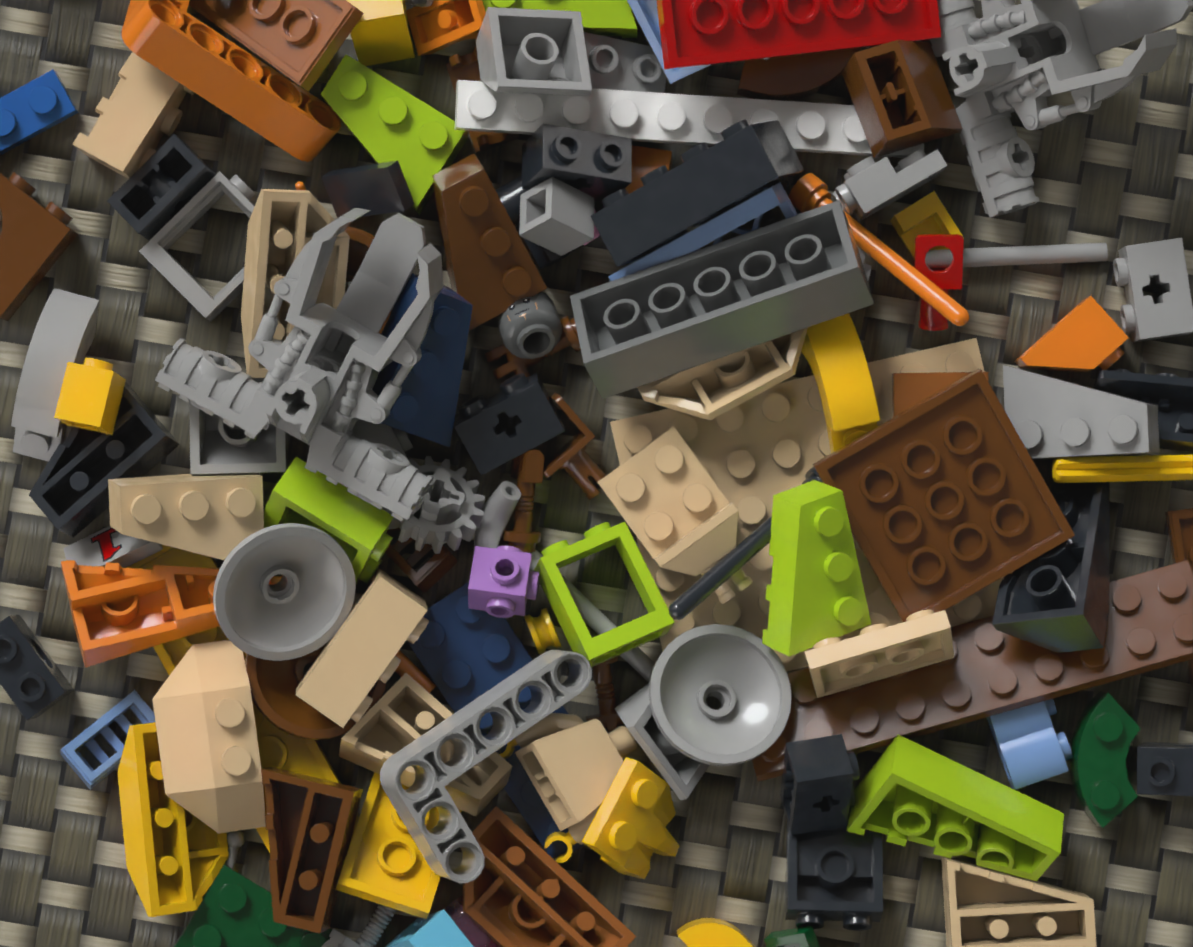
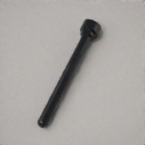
(727, 566)

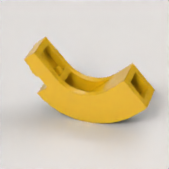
(842, 380)

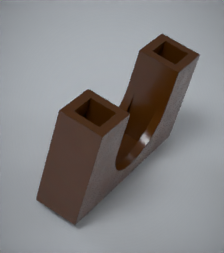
(29, 241)

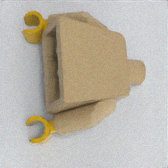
(571, 769)

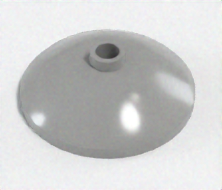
(300, 609)
(736, 671)

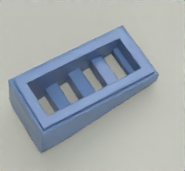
(107, 765)

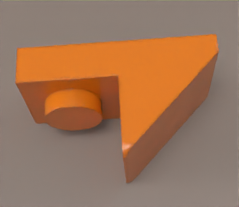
(444, 23)

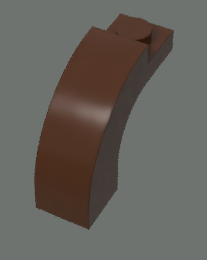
(792, 75)

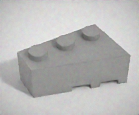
(1076, 420)

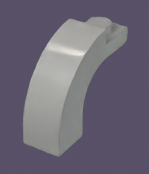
(60, 337)

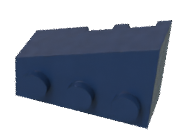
(433, 384)

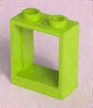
(316, 502)
(624, 637)

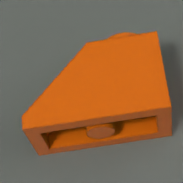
(1077, 342)

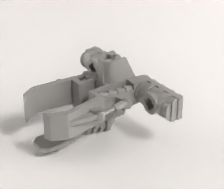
(1033, 52)
(329, 362)

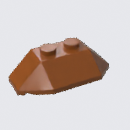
(530, 898)

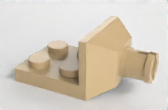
(676, 509)

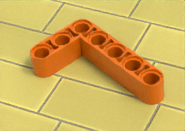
(229, 77)

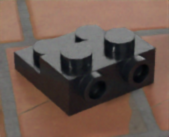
(834, 878)

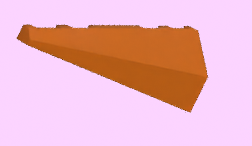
(137, 608)

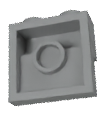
(876, 185)

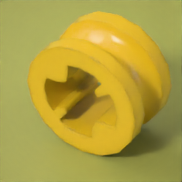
(543, 631)

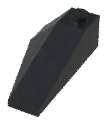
(1064, 593)

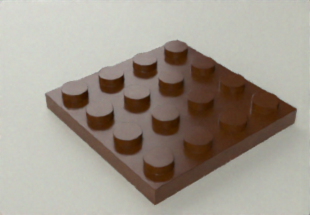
(945, 498)

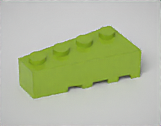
(956, 811)

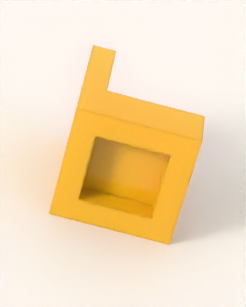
(924, 218)

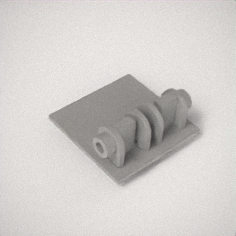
(623, 65)

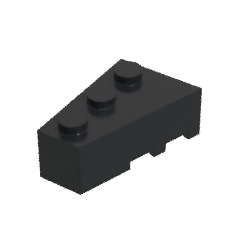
(76, 478)

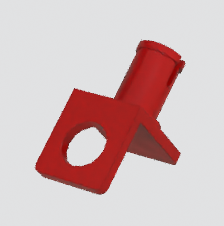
(944, 278)

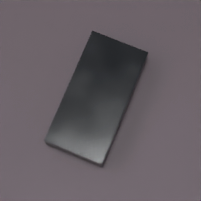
(368, 187)

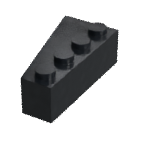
(695, 189)

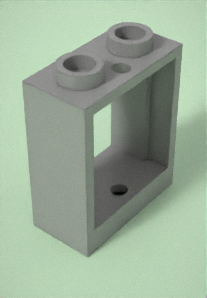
(156, 249)

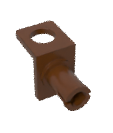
(573, 456)

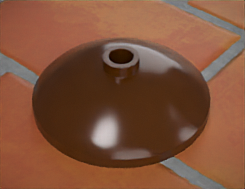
(274, 694)

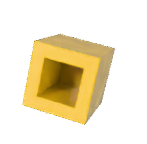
(90, 396)

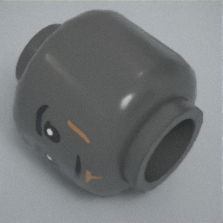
(530, 326)

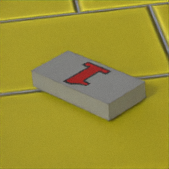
(110, 547)

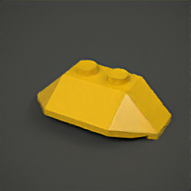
(166, 846)

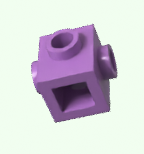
(502, 581)

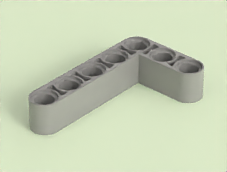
(469, 750)

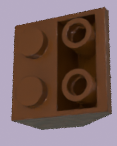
(900, 96)

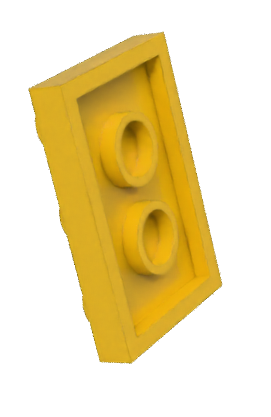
(385, 860)

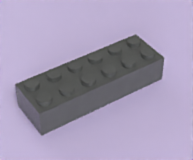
(720, 300)

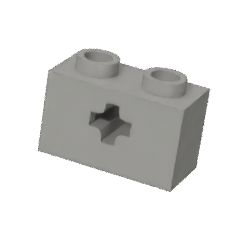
(1166, 267)

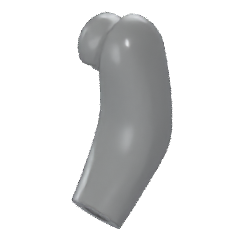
(496, 515)

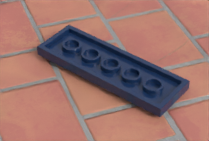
(465, 658)

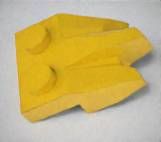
(633, 821)

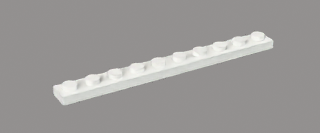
(662, 117)

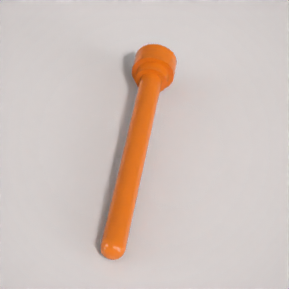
(813, 193)

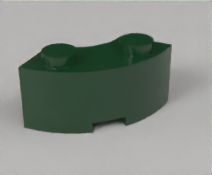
(1100, 759)

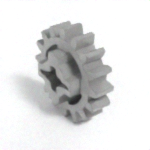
(448, 511)

